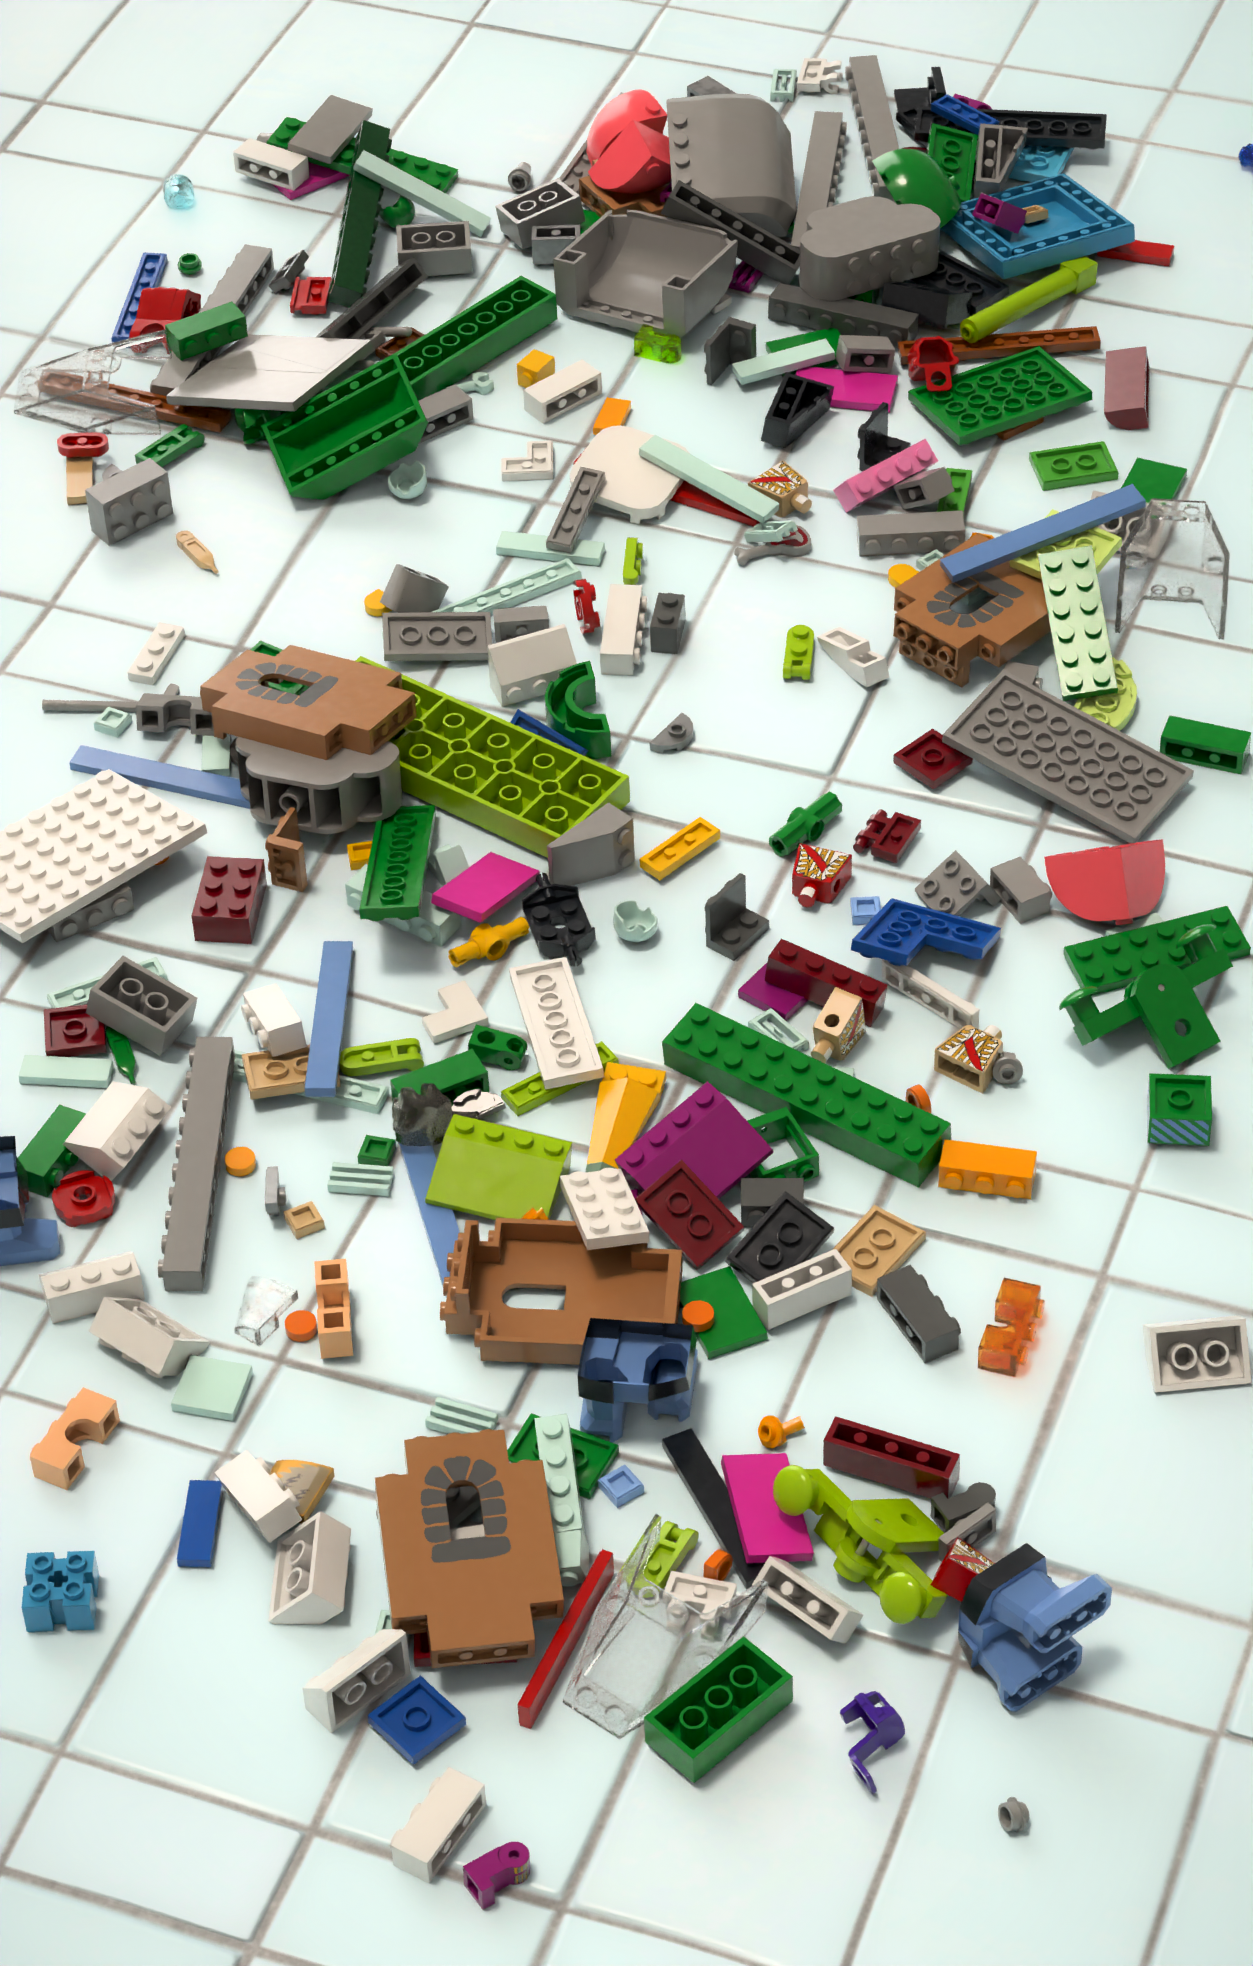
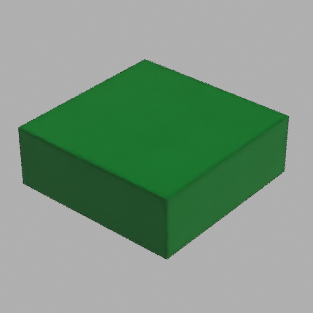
(376, 1151)

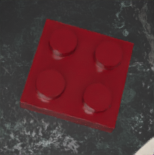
(931, 759)
(73, 1032)

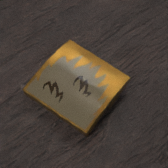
(306, 1481)

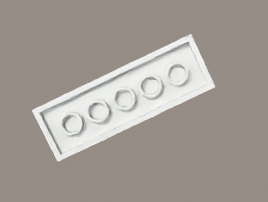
(556, 1023)

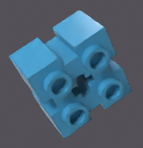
(60, 1591)

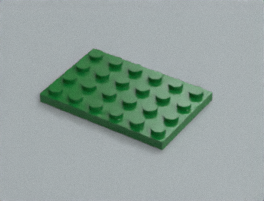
(1001, 396)

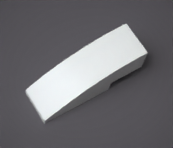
(854, 656)

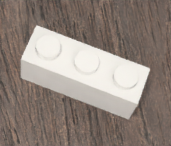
(271, 164)
(562, 391)
(273, 1020)
(802, 1289)
(259, 1495)
(809, 1600)
(438, 1824)

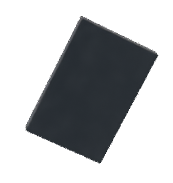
(779, 1240)

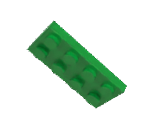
(955, 153)

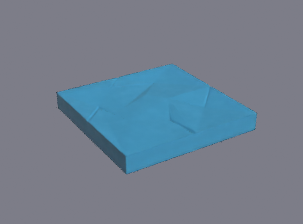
(1075, 228)

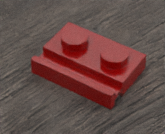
(310, 295)

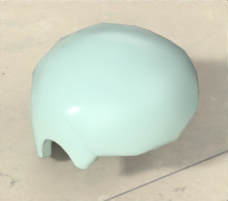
(408, 480)
(633, 922)

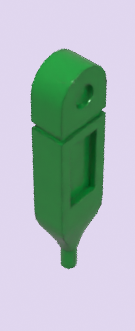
(121, 1053)

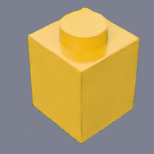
(535, 368)

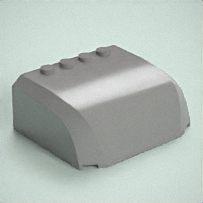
(736, 155)
(644, 272)

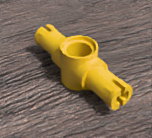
(488, 941)

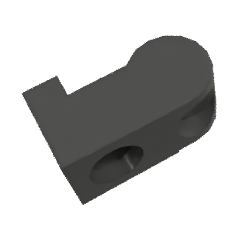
(948, 1511)

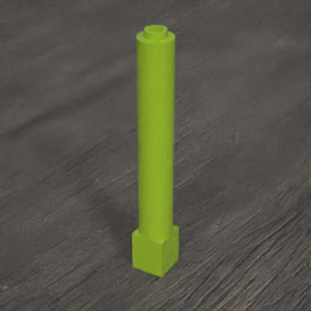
(1072, 277)

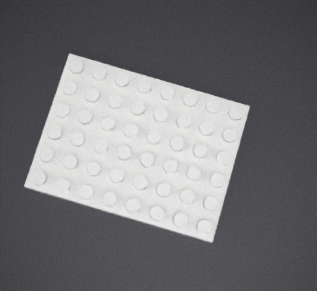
(84, 849)

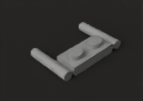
(377, 337)

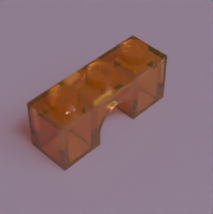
(1005, 1347)

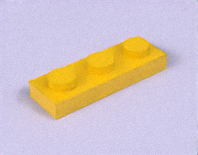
(679, 848)

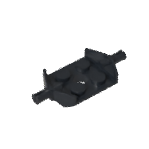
(558, 906)

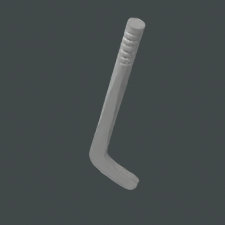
(98, 706)

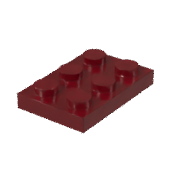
(689, 1214)

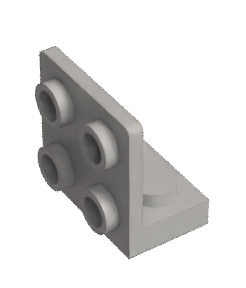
(519, 621)
(955, 886)

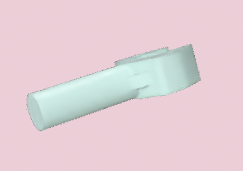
(479, 383)

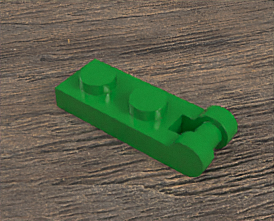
(171, 445)

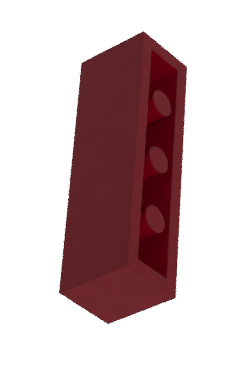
(816, 978)
(890, 1459)

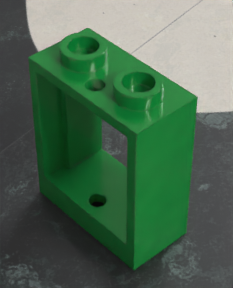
(781, 1125)

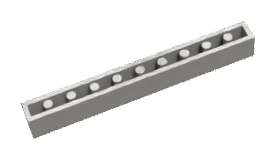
(872, 115)
(821, 168)
(239, 285)
(198, 1165)

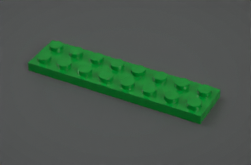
(433, 173)
(398, 864)

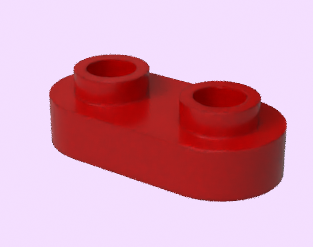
(82, 444)

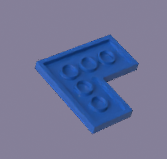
(905, 928)

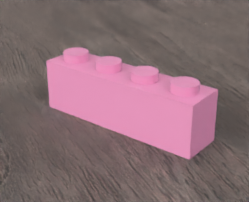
(885, 475)

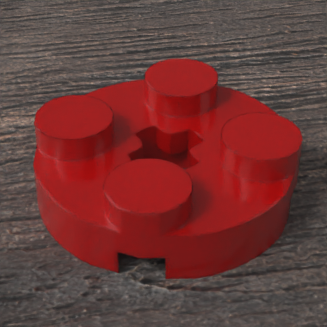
(584, 607)
(76, 1211)

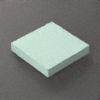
(212, 1387)

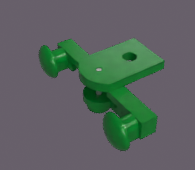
(1160, 999)

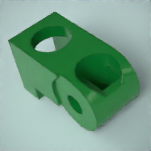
(498, 1047)

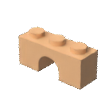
(333, 1308)
(86, 1417)

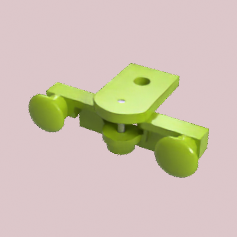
(888, 1524)

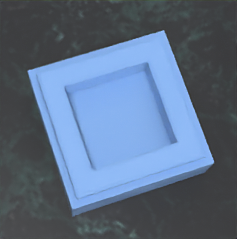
(864, 909)
(621, 1486)

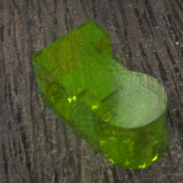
(657, 345)

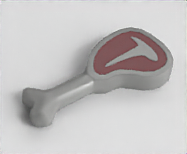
(795, 544)

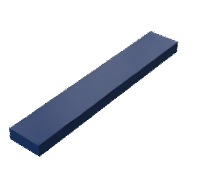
(147, 275)

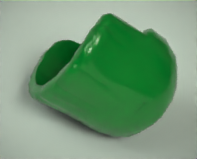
(400, 214)

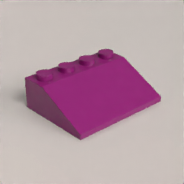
(706, 1136)

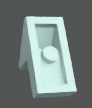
(447, 863)

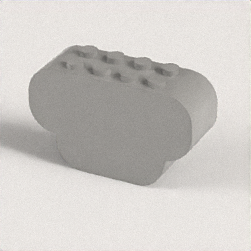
(866, 245)
(326, 793)

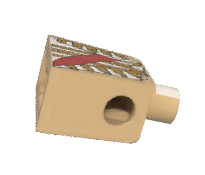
(785, 487)
(838, 1026)
(970, 1056)

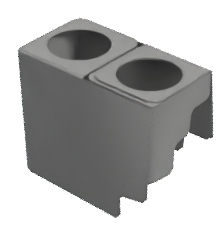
(413, 591)

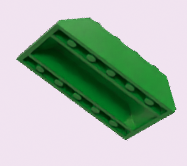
(347, 431)

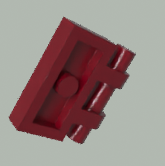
(893, 840)

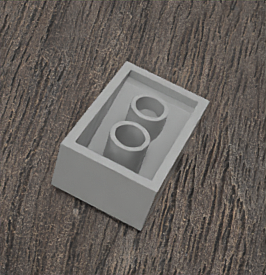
(592, 848)

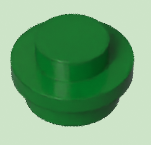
(189, 264)

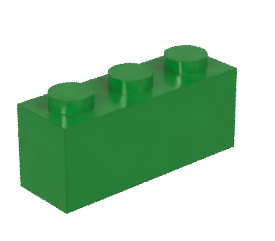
(206, 330)
(1205, 744)
(451, 1076)
(46, 1156)

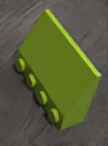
(497, 1170)

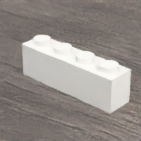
(622, 629)

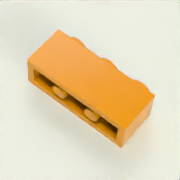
(987, 1169)

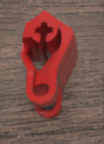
(163, 306)

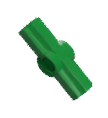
(805, 824)

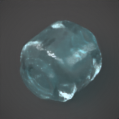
(178, 191)

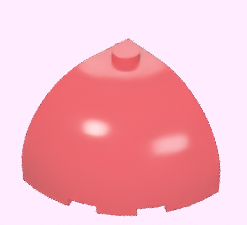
(617, 114)
(634, 161)
(1109, 881)

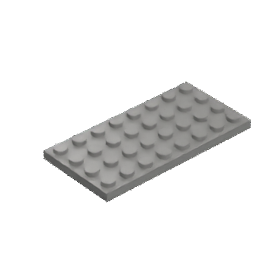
(1068, 756)

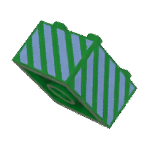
(1179, 1109)

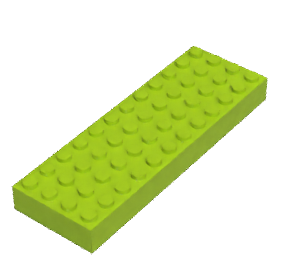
(498, 771)

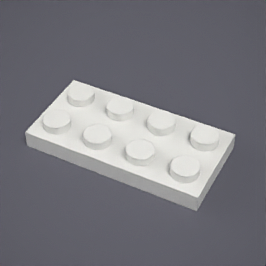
(604, 1208)

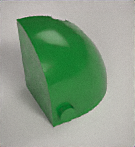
(919, 180)

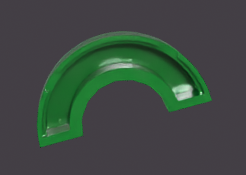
(565, 715)

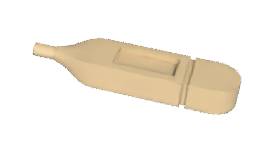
(196, 550)

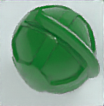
(251, 420)

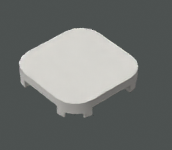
(630, 480)

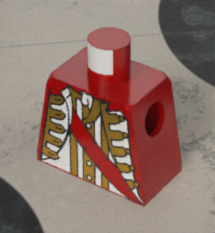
(819, 874)
(959, 1568)

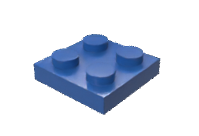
(416, 1720)

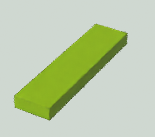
(531, 1091)

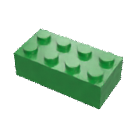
(718, 1709)

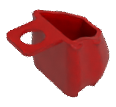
(932, 360)

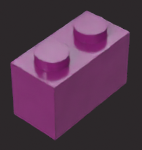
(999, 213)

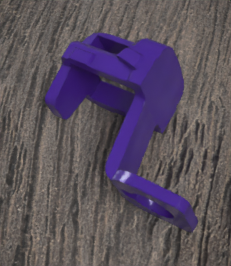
(884, 1725)

